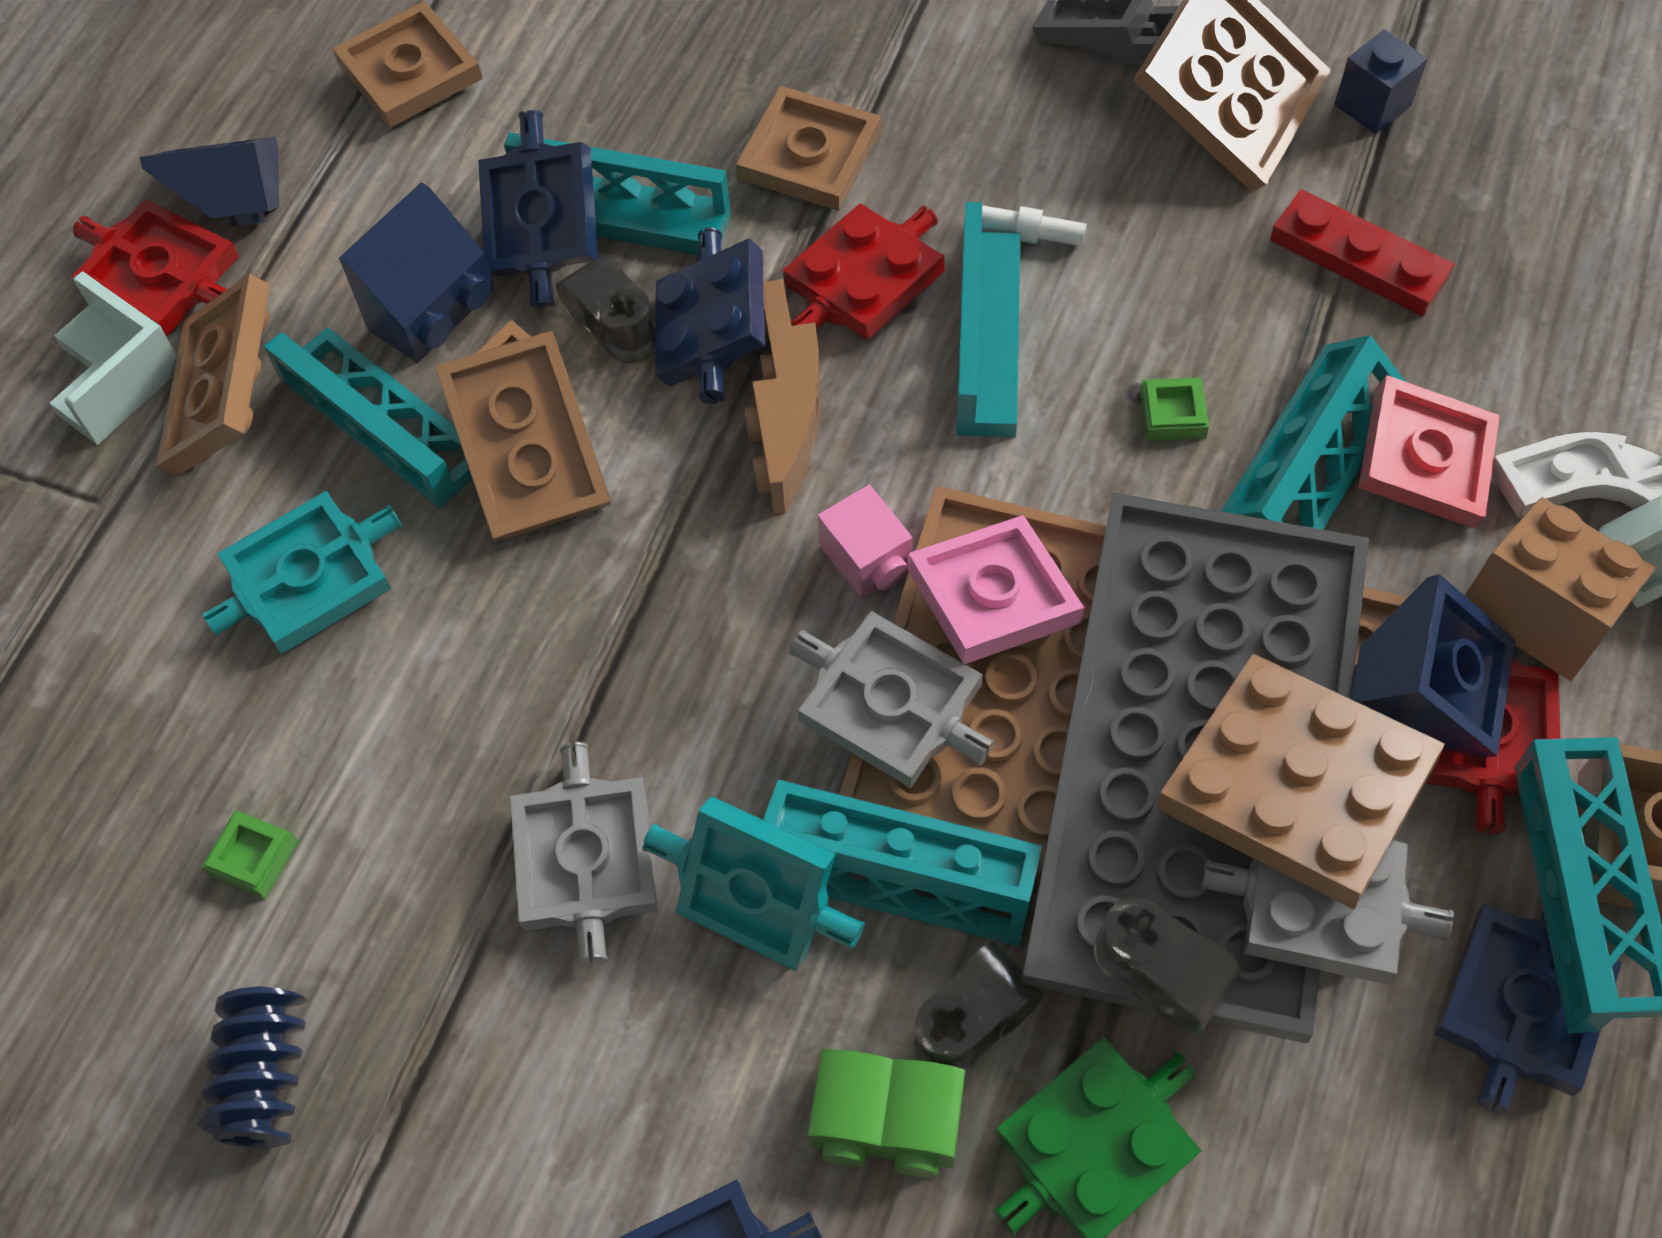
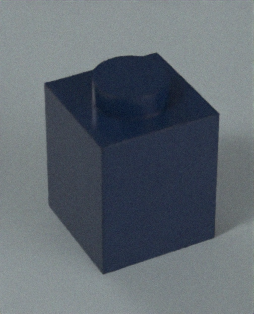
(1380, 81)

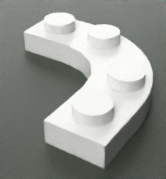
(1578, 469)

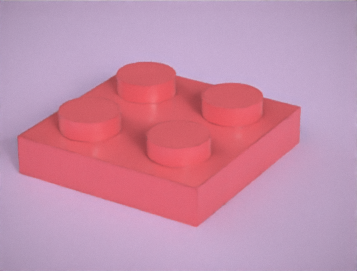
(1429, 452)

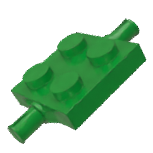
(1096, 1142)

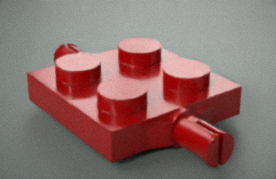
(156, 262)
(864, 270)
(1529, 714)

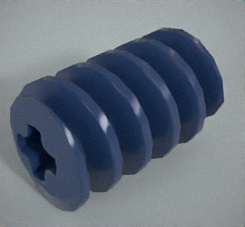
(249, 1066)

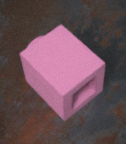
(865, 542)

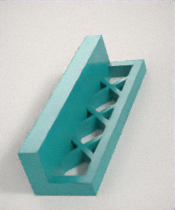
(648, 215)
(988, 330)
(368, 423)
(1312, 430)
(913, 852)
(1566, 882)

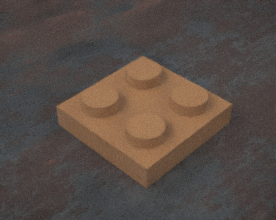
(407, 64)
(809, 148)

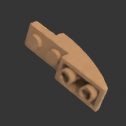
(785, 402)

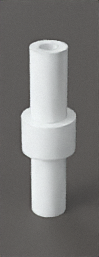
(1033, 225)

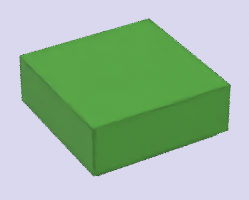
(1174, 409)
(249, 854)

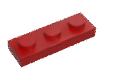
(1362, 252)

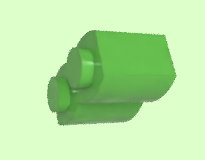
(886, 1111)

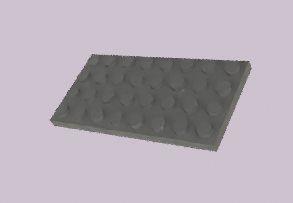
(1167, 633)

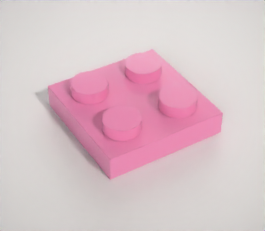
(994, 589)

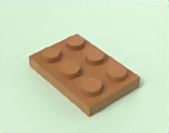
(214, 376)
(523, 436)

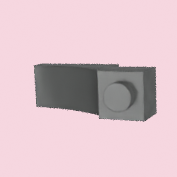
(1106, 26)

